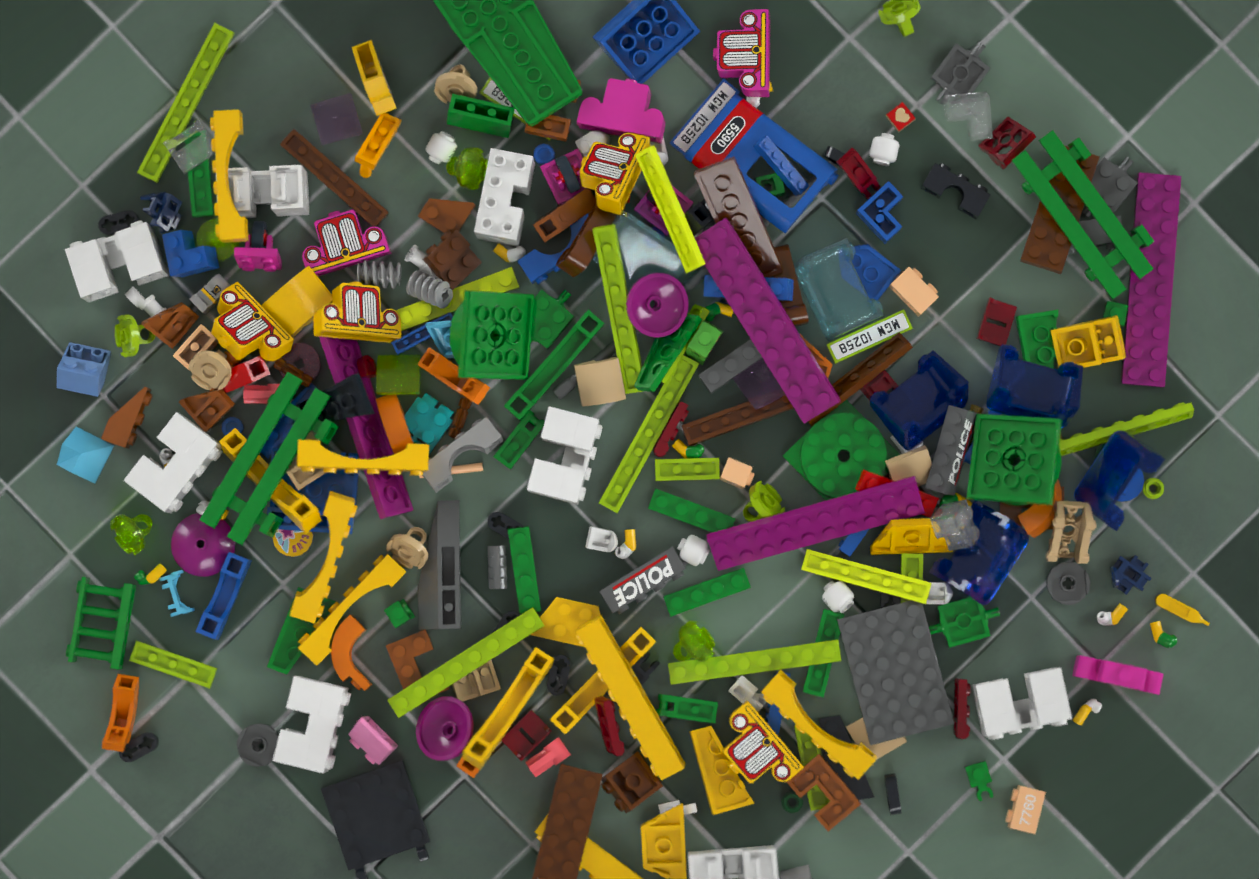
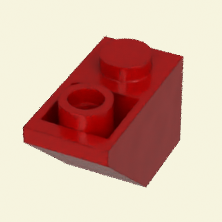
(247, 373)

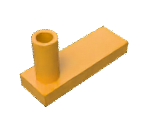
(376, 143)

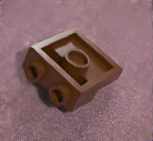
(451, 258)
(631, 783)

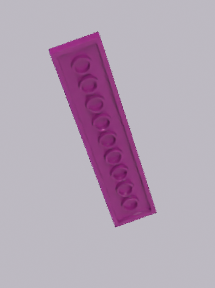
(1151, 295)
(766, 321)
(368, 431)
(815, 523)

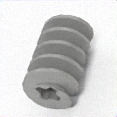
(379, 274)
(429, 289)

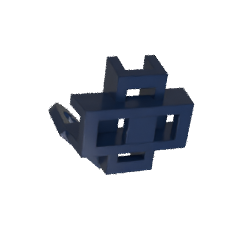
(166, 209)
(1126, 576)

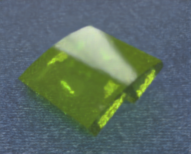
(398, 374)

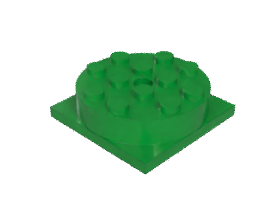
(492, 335)
(841, 430)
(996, 446)

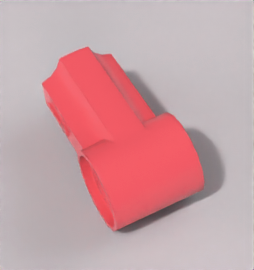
(258, 394)
(552, 754)

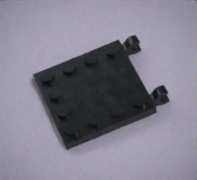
(376, 817)

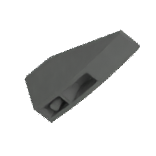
(441, 575)

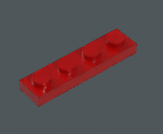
(870, 480)

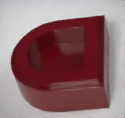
(366, 367)

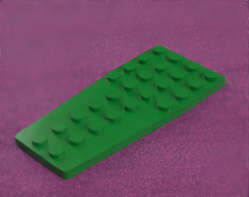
(515, 52)

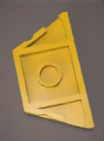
(908, 537)
(564, 618)
(665, 844)

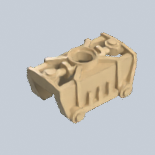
(1080, 534)

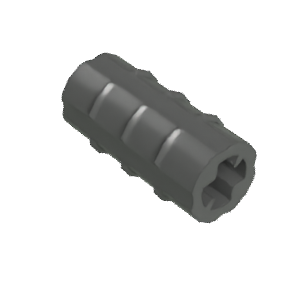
(497, 567)

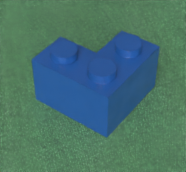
(876, 212)
(184, 257)

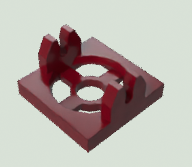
(1001, 132)

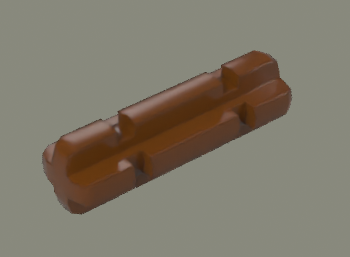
(282, 365)
(460, 417)

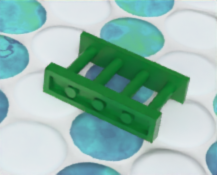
(122, 615)

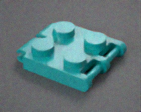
(428, 422)

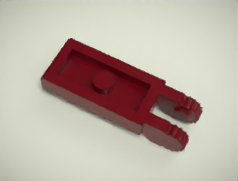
(858, 172)
(670, 430)
(961, 709)
(608, 726)

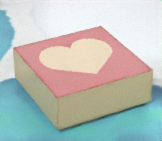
(900, 117)

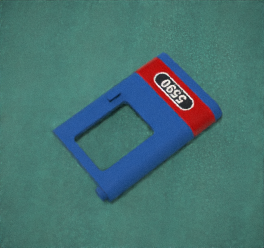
(735, 134)

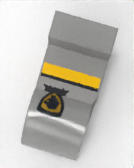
(209, 294)

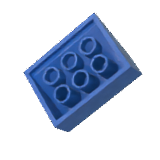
(645, 36)

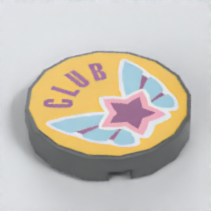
(292, 542)

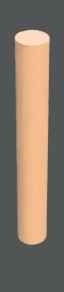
(467, 468)

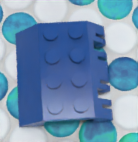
(317, 494)

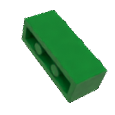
(480, 115)

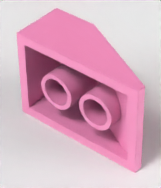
(372, 740)

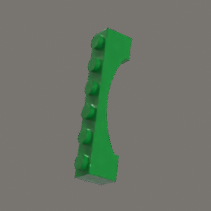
(554, 365)

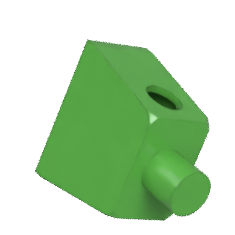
(703, 342)

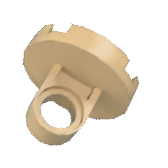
(455, 82)
(210, 369)
(407, 550)

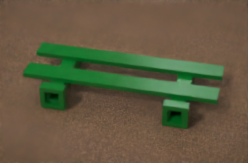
(1126, 246)
(251, 511)

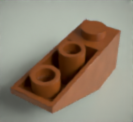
(565, 214)
(123, 424)

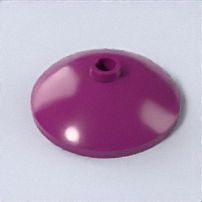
(669, 306)
(205, 560)
(435, 728)

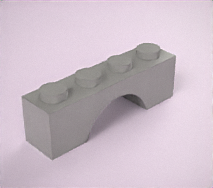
(480, 437)

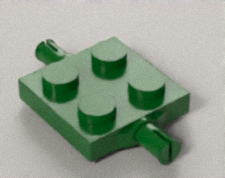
(549, 318)
(963, 621)

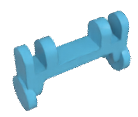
(172, 580)

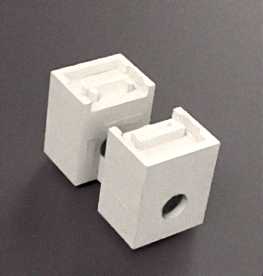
(280, 185)
(496, 217)
(95, 259)
(578, 436)
(170, 484)
(1044, 706)
(315, 747)
(731, 863)

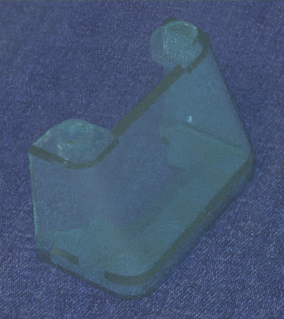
(644, 250)
(836, 290)

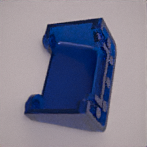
(1034, 389)
(921, 401)
(1112, 473)
(983, 567)

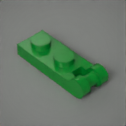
(519, 440)
(688, 708)

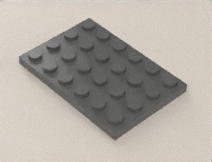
(895, 671)

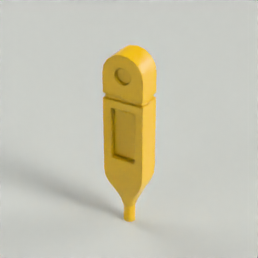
(1179, 609)

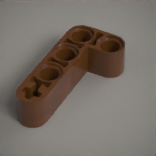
(579, 254)
(795, 309)

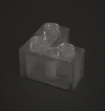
(974, 109)
(956, 525)

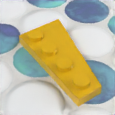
(722, 785)

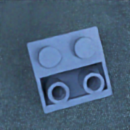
(83, 369)

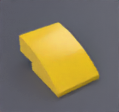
(298, 301)
(1089, 342)

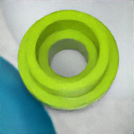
(1159, 488)

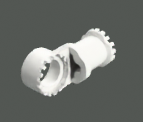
(415, 257)
(149, 304)

